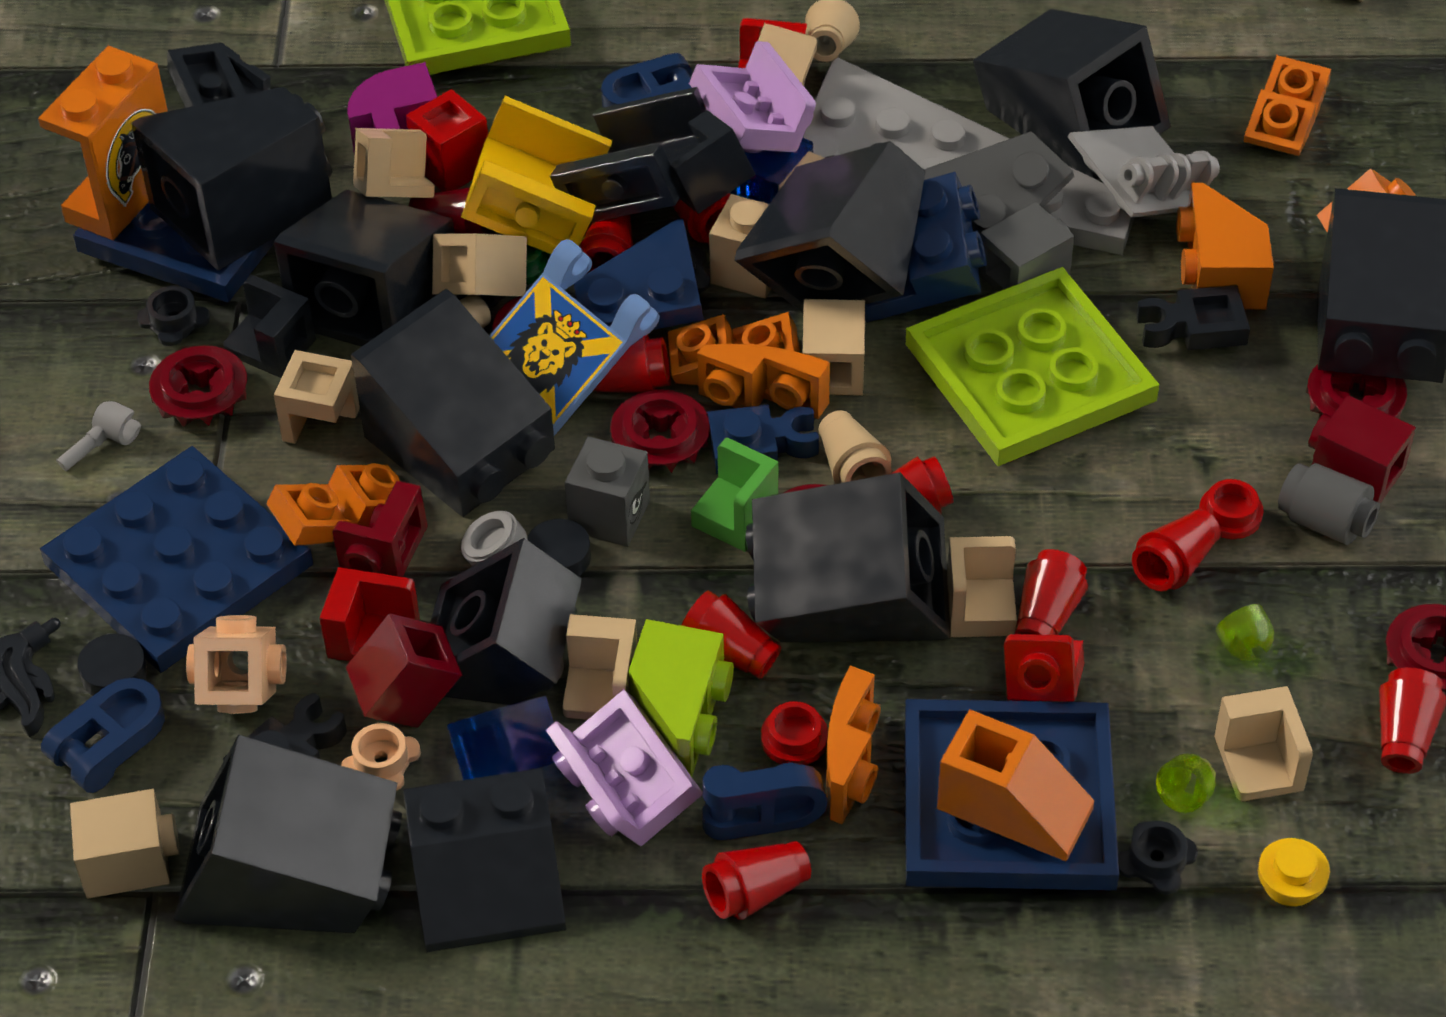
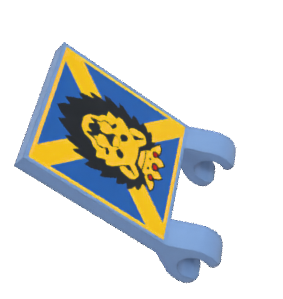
(562, 343)

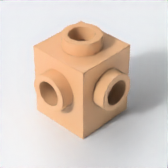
(215, 674)

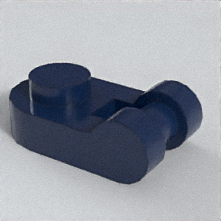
(646, 80)
(125, 717)
(760, 800)

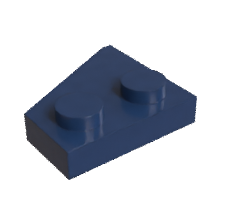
(653, 268)

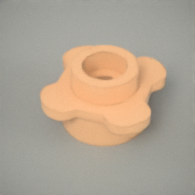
(387, 742)

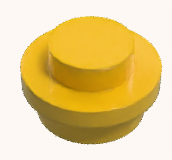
(1293, 871)

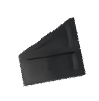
(213, 74)

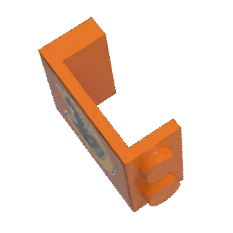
(99, 115)

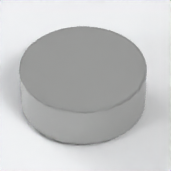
(490, 535)

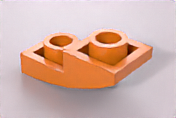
(1288, 105)
(686, 341)
(749, 373)
(313, 509)
(849, 744)

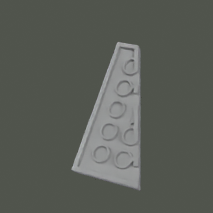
(865, 110)

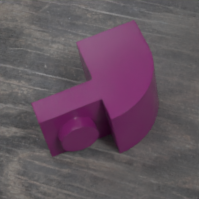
(388, 97)

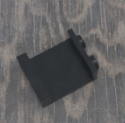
(637, 169)

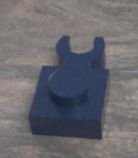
(765, 434)

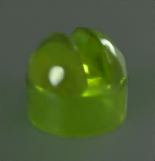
(1246, 630)
(1175, 777)

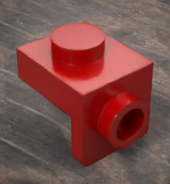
(1043, 667)

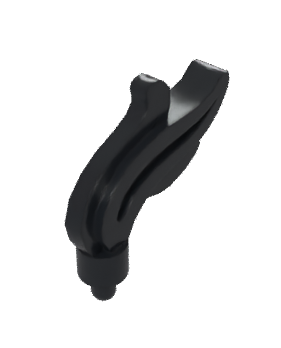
(21, 678)

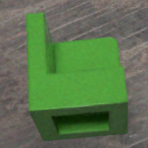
(727, 504)

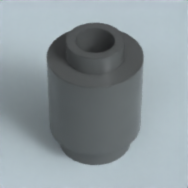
(1329, 502)

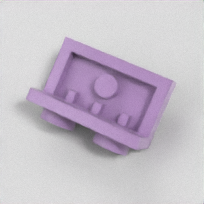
(758, 102)
(625, 769)

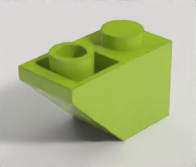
(677, 682)

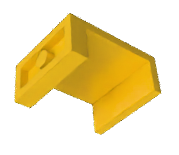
(513, 178)

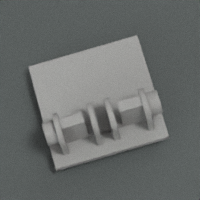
(1143, 168)

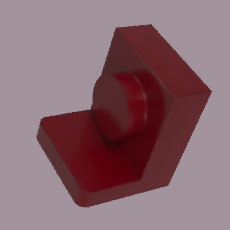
(389, 539)

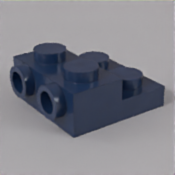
(943, 250)

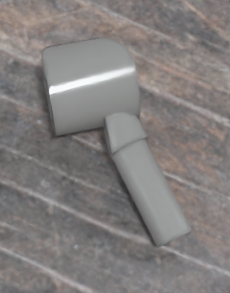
(109, 421)

